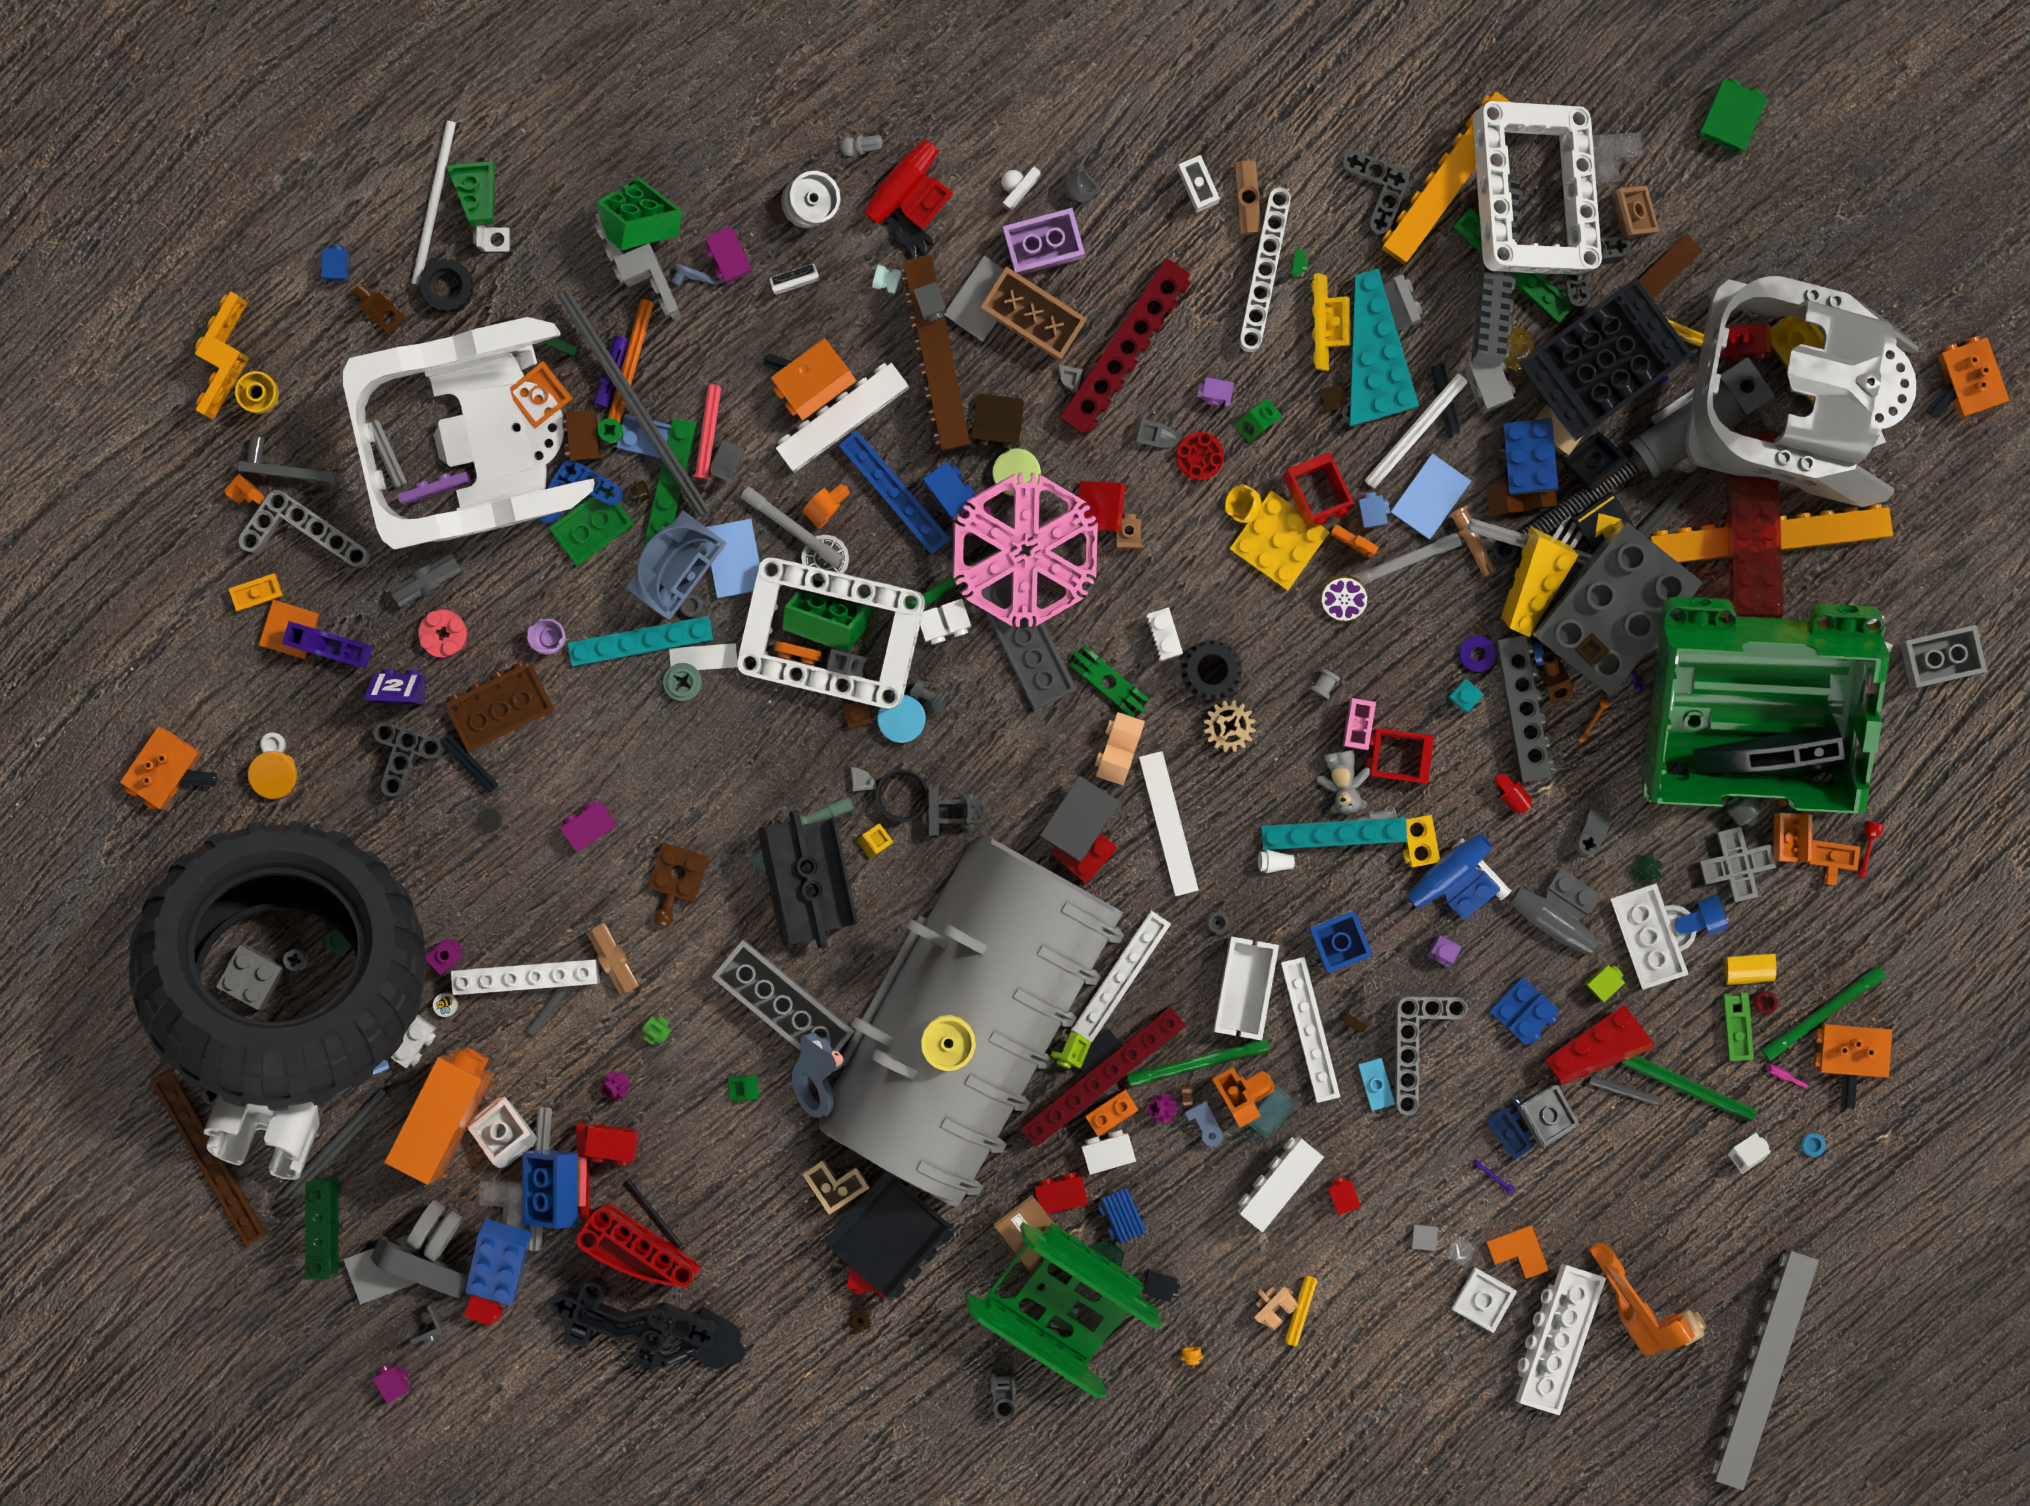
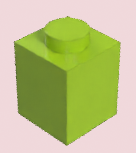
(1605, 982)

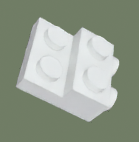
(416, 1037)

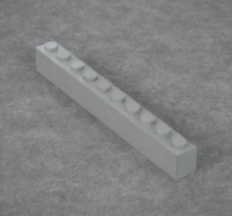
(1764, 1369)

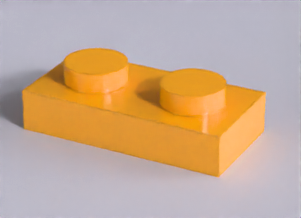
(256, 592)

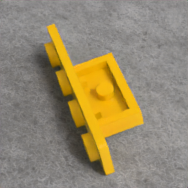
(1331, 322)

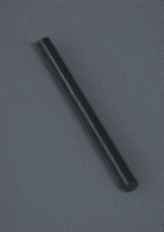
(655, 1215)

